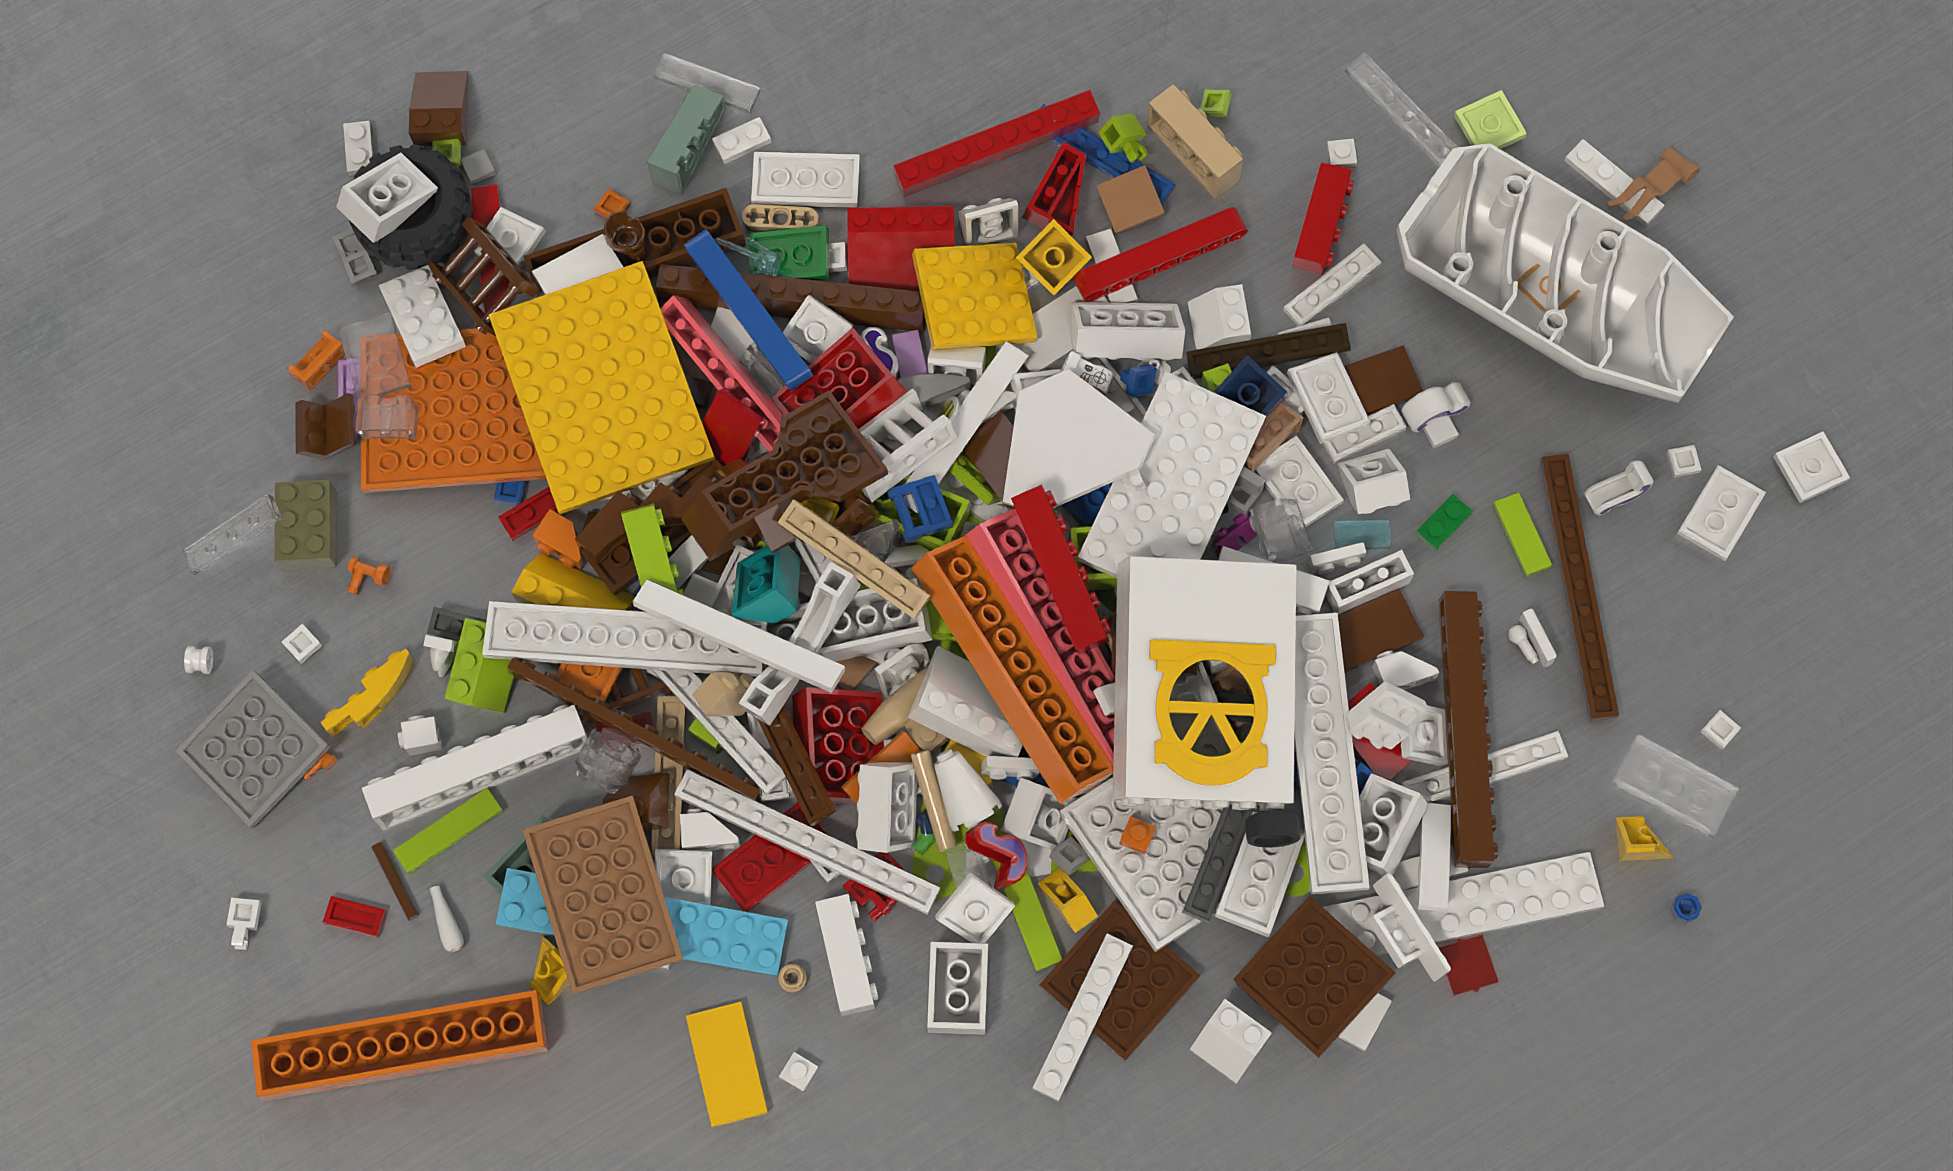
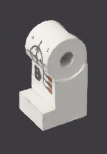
(1093, 374)

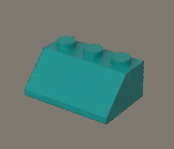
(767, 585)

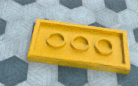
(726, 1064)

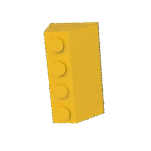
(554, 584)

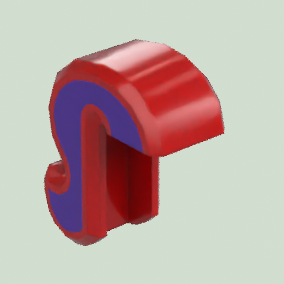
(1003, 849)

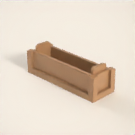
(1274, 432)

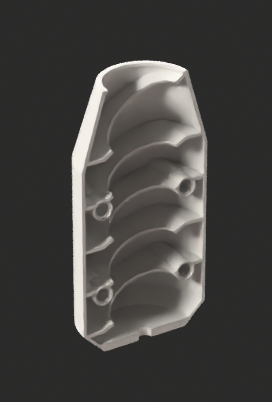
(1638, 311)

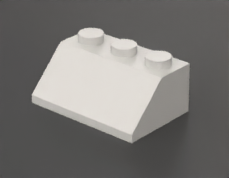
(886, 806)
(1388, 822)

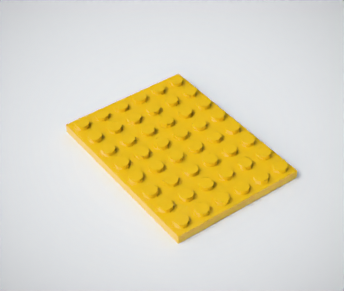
(601, 387)

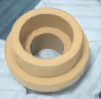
(788, 970)

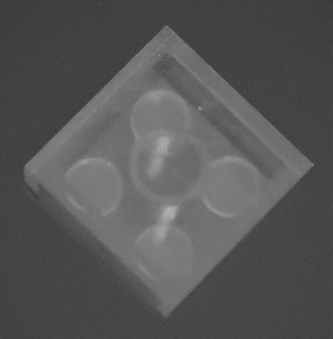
(1280, 530)

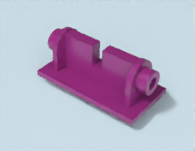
(1228, 537)

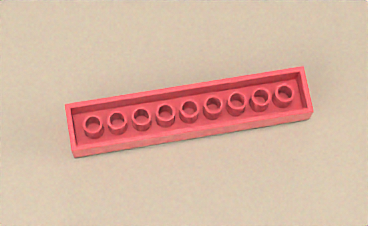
(1015, 568)

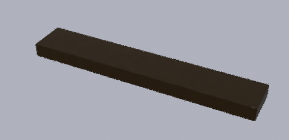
(1272, 349)

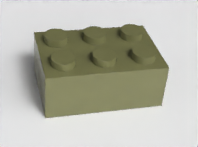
(308, 525)

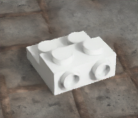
(814, 329)
(1385, 715)

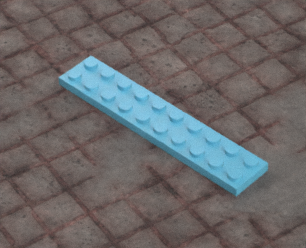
(702, 931)

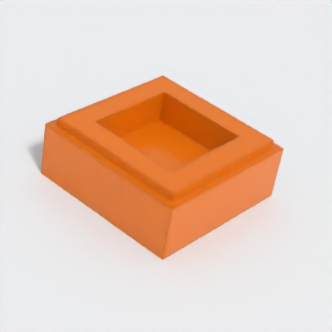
(611, 203)

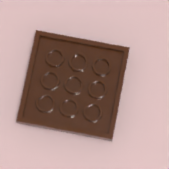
(1314, 977)
(1143, 992)

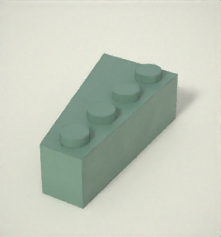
(685, 139)

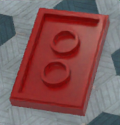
(730, 427)

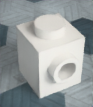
(420, 735)

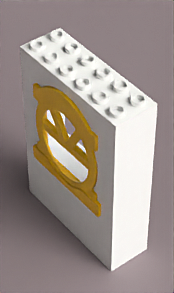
(1191, 613)

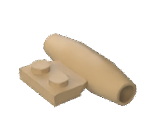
(893, 716)

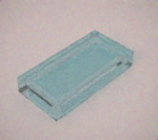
(1373, 533)

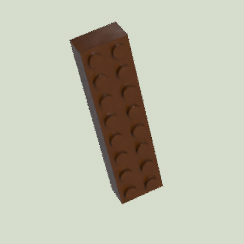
(665, 234)

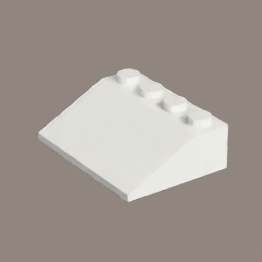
(961, 708)

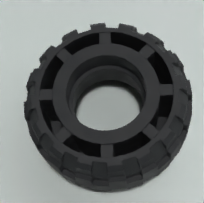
(441, 230)

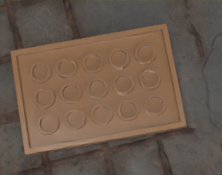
(602, 895)

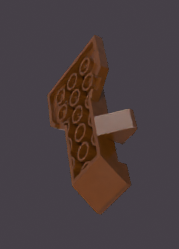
(759, 493)

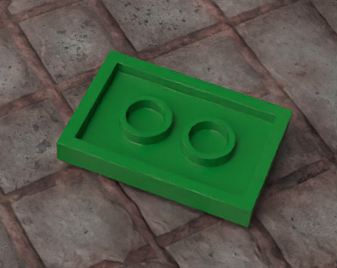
(801, 249)

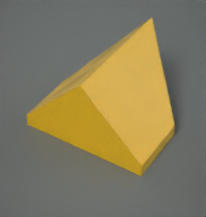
(1638, 841)
(549, 973)

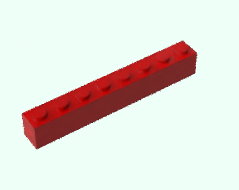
(996, 143)

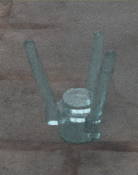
(766, 262)

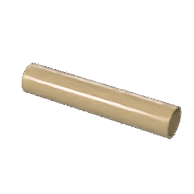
(933, 799)

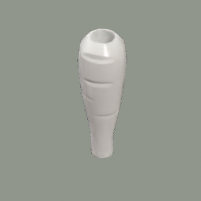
(448, 928)

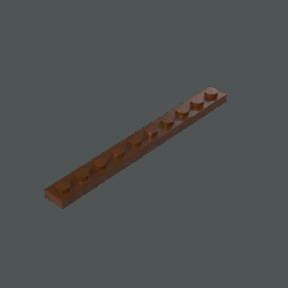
(1579, 588)
(624, 724)

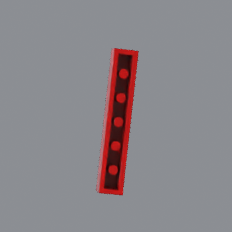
(1060, 569)

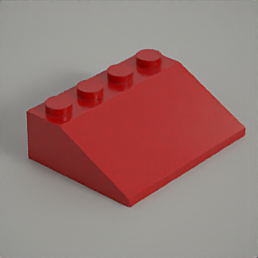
(885, 238)
(852, 376)
(833, 734)

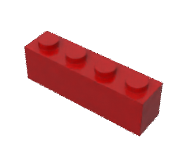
(1322, 218)

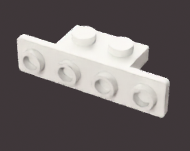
(1404, 932)

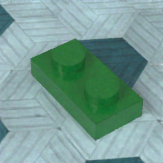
(1443, 522)

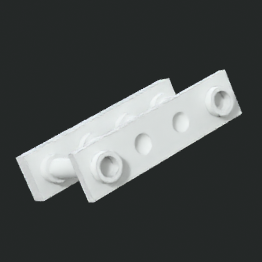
(914, 450)

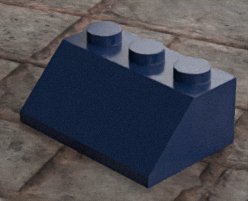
(1252, 388)

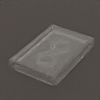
(374, 357)

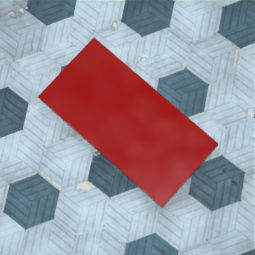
(761, 867)

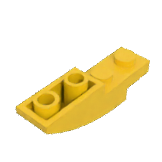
(381, 688)

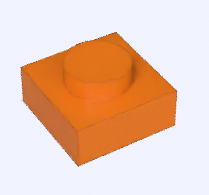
(1137, 835)

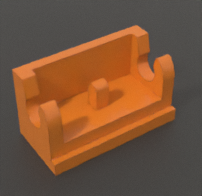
(318, 361)

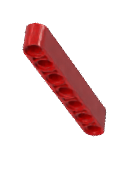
(1160, 254)

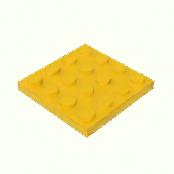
(974, 296)

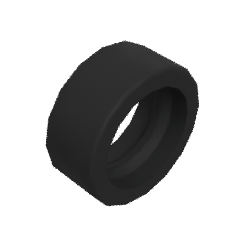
(1272, 829)

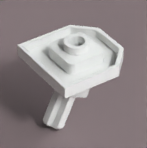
(898, 666)

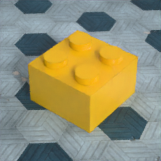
(1053, 257)

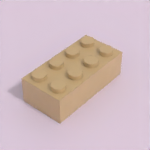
(1195, 141)

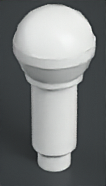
(1518, 635)

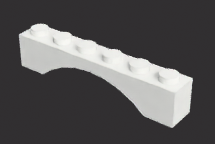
(827, 604)

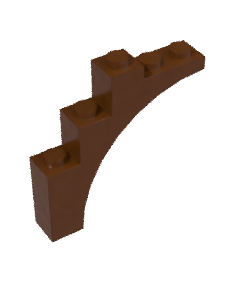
(607, 528)

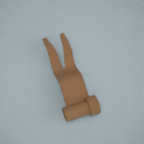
(1658, 181)

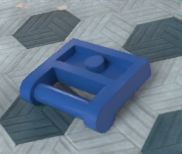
(928, 504)

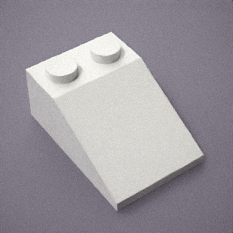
(385, 196)
(989, 222)

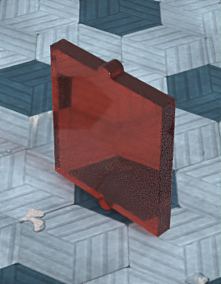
(1469, 965)

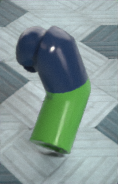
(927, 836)

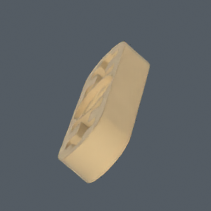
(761, 210)

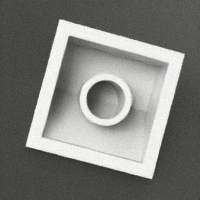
(1219, 317)
(958, 361)
(1374, 481)
(1036, 815)
(1230, 1041)

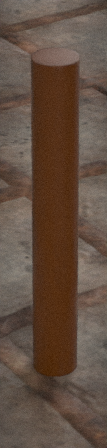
(394, 881)

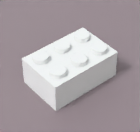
(957, 988)

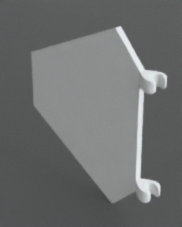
(1072, 440)

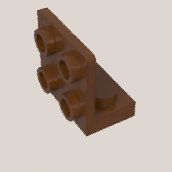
(324, 428)
(855, 514)

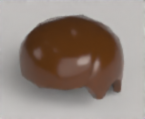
(624, 232)

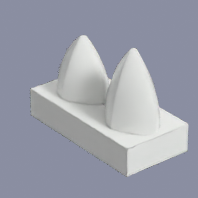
(441, 653)

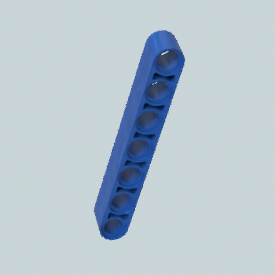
(748, 310)

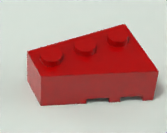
(1058, 191)

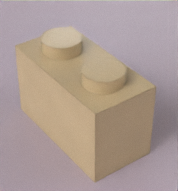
(722, 693)

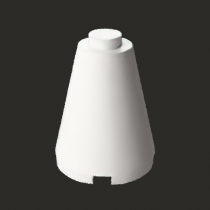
(963, 791)

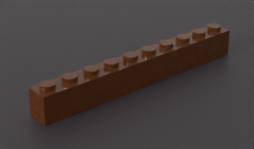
(785, 295)
(1466, 730)

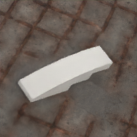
(1434, 858)

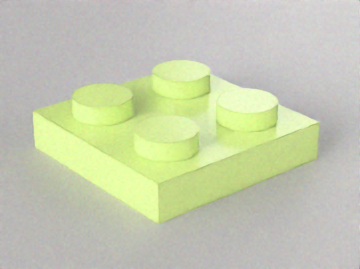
(1490, 122)

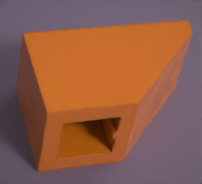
(558, 537)

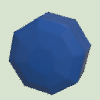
(1686, 908)

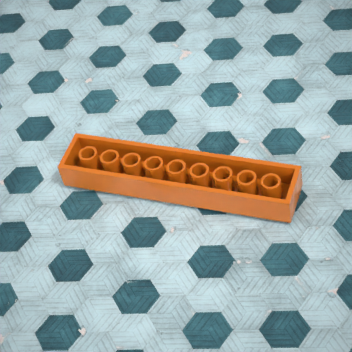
(1013, 669)
(399, 1045)

